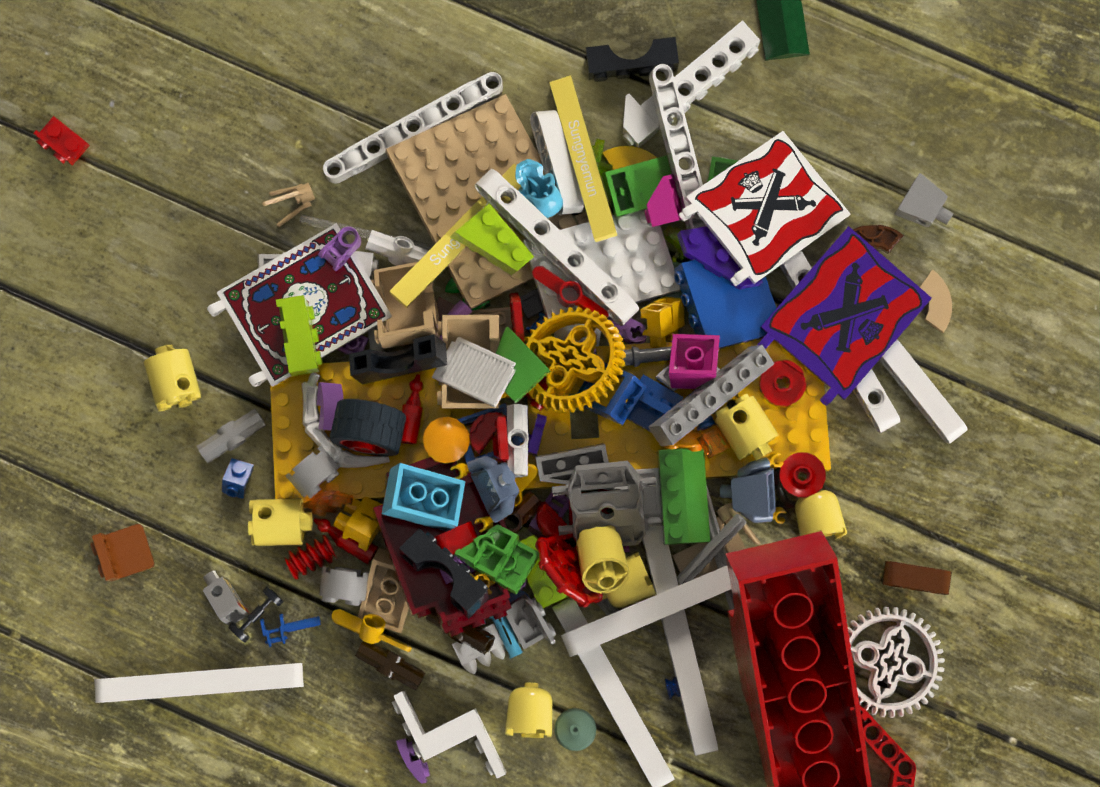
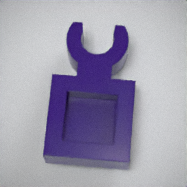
(535, 439)

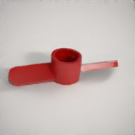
(557, 285)

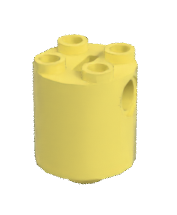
(172, 378)
(753, 434)
(278, 522)
(602, 559)

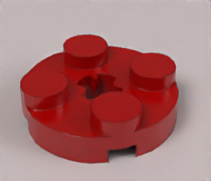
(780, 370)

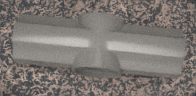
(231, 435)

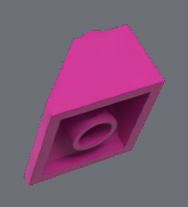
(664, 203)
(693, 360)

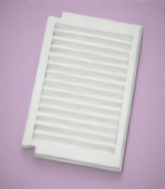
(476, 371)

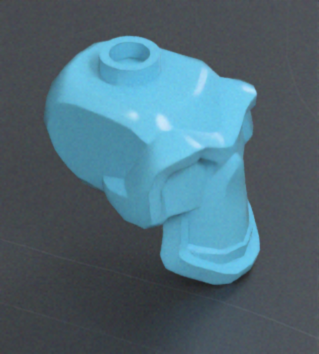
(537, 188)

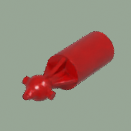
(413, 412)
(348, 545)

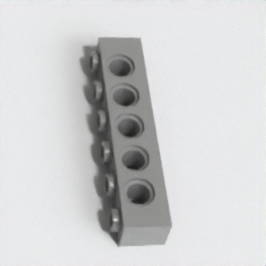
(711, 395)

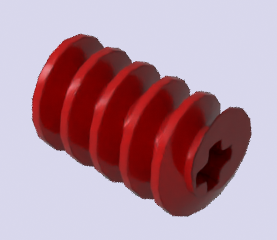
(310, 557)

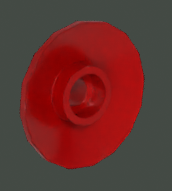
(802, 464)

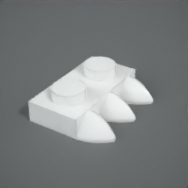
(468, 655)

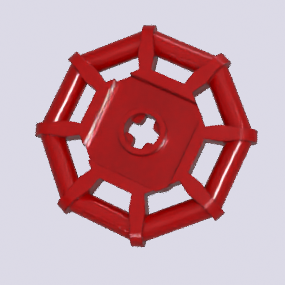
(562, 566)

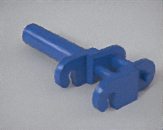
(289, 627)

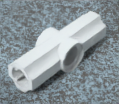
(398, 249)
(517, 426)

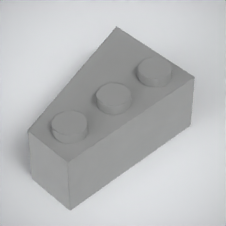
(560, 465)

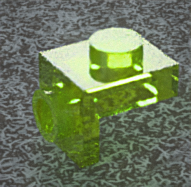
(598, 149)
(670, 235)

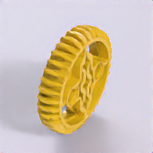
(570, 350)

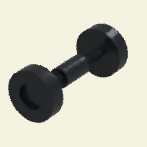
(255, 614)

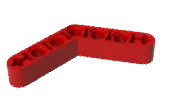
(897, 756)

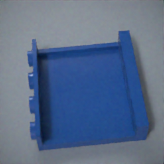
(721, 308)

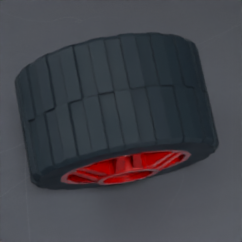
(367, 427)

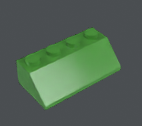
(683, 496)

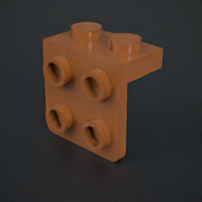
(122, 552)

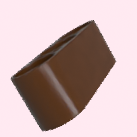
(917, 578)

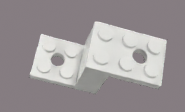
(448, 734)

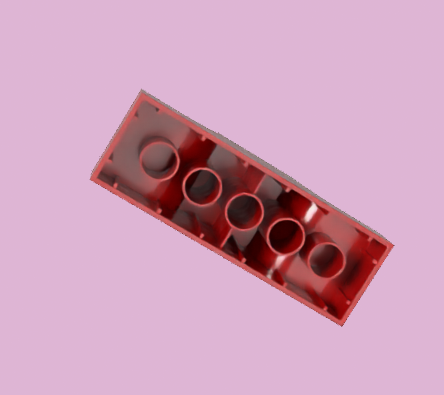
(797, 663)

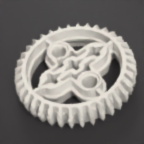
(893, 651)

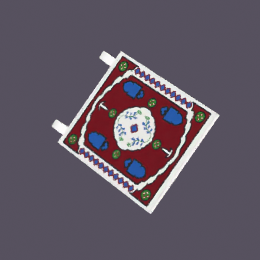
(342, 303)

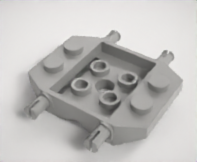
(627, 503)

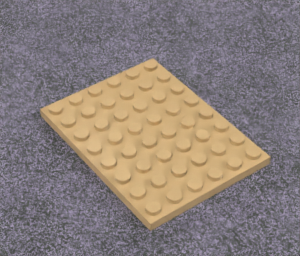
(460, 156)

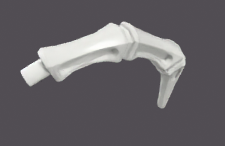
(311, 422)

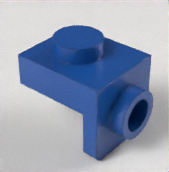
(236, 478)

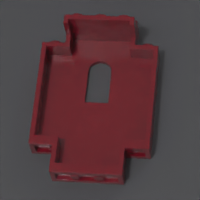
(427, 587)

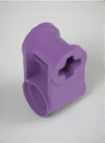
(339, 248)
(627, 329)

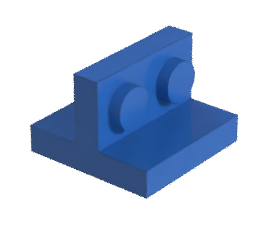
(653, 403)

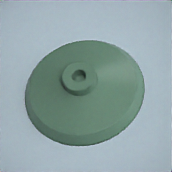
(575, 729)

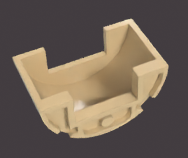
(406, 323)
(478, 329)

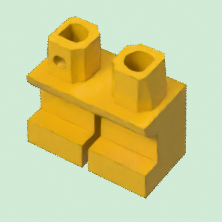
(663, 320)
(362, 524)

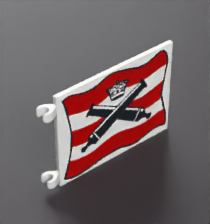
(766, 208)

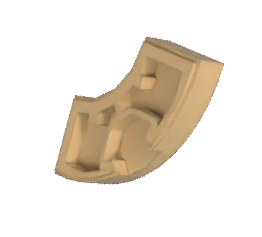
(940, 306)

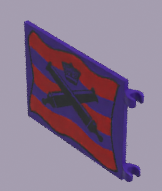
(845, 314)

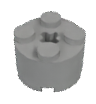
(313, 472)
(343, 584)

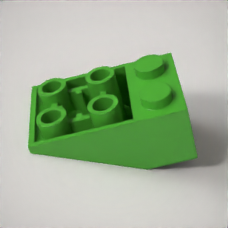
(633, 185)

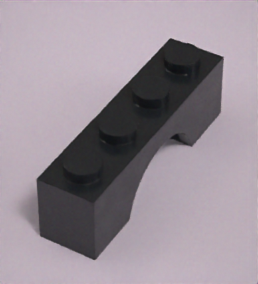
(605, 63)
(422, 355)
(424, 553)

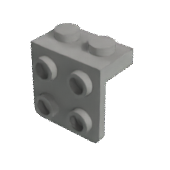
(528, 622)

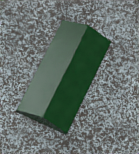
(782, 29)

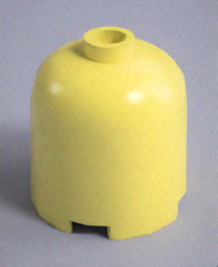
(820, 513)
(637, 586)
(529, 712)

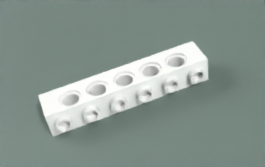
(739, 36)

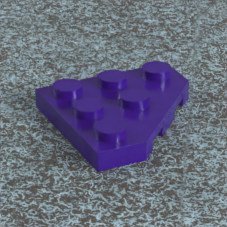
(707, 250)

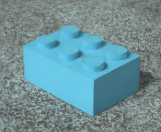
(423, 497)

